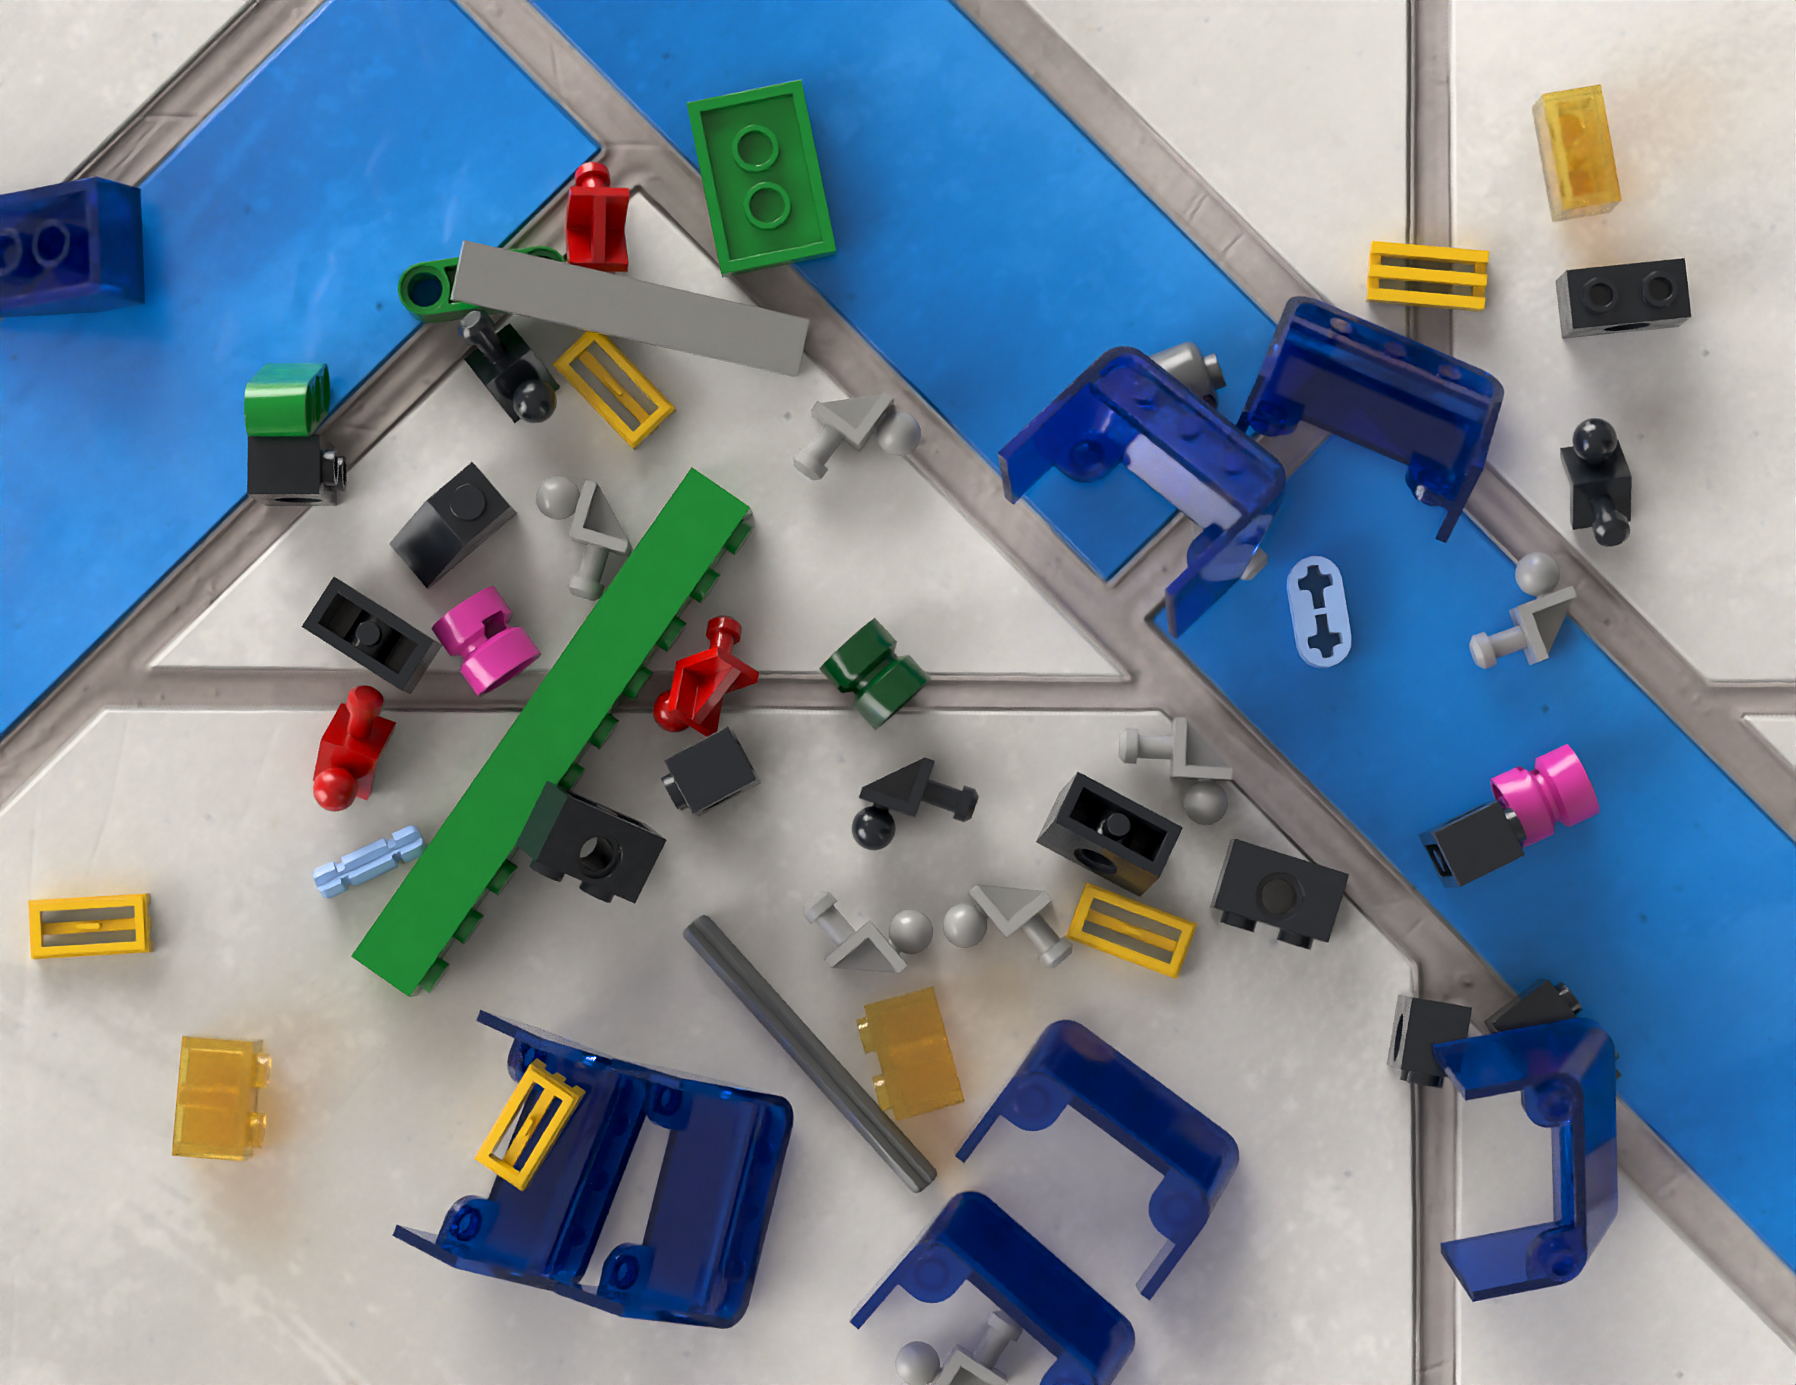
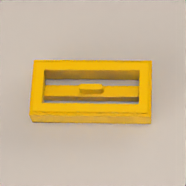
(1477, 279)
(648, 422)
(140, 923)
(1178, 948)
(554, 1087)

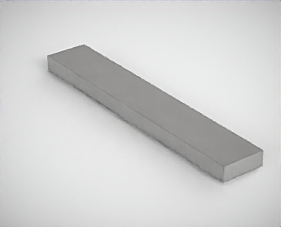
(629, 308)

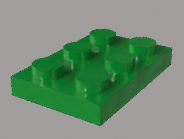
(761, 178)

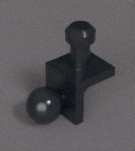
(509, 369)
(1598, 482)
(903, 792)

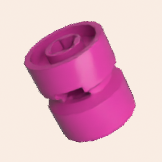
(486, 641)
(1548, 794)

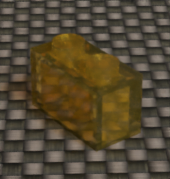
(1576, 153)
(911, 1053)
(220, 1097)

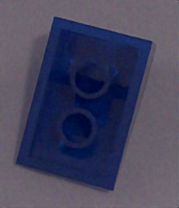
(71, 248)

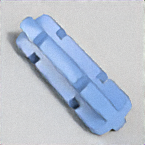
(369, 862)

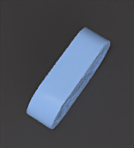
(1333, 609)

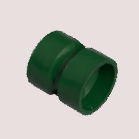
(874, 673)

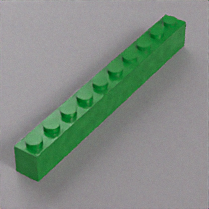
(554, 733)

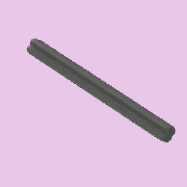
(810, 1054)

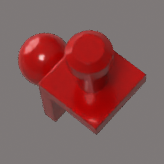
(596, 221)
(703, 681)
(351, 750)

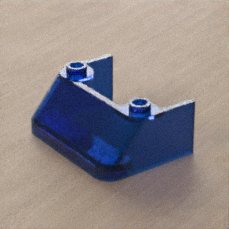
(1379, 395)
(1174, 442)
(1083, 1071)
(1564, 1086)
(706, 1206)
(557, 1220)
(1020, 1275)

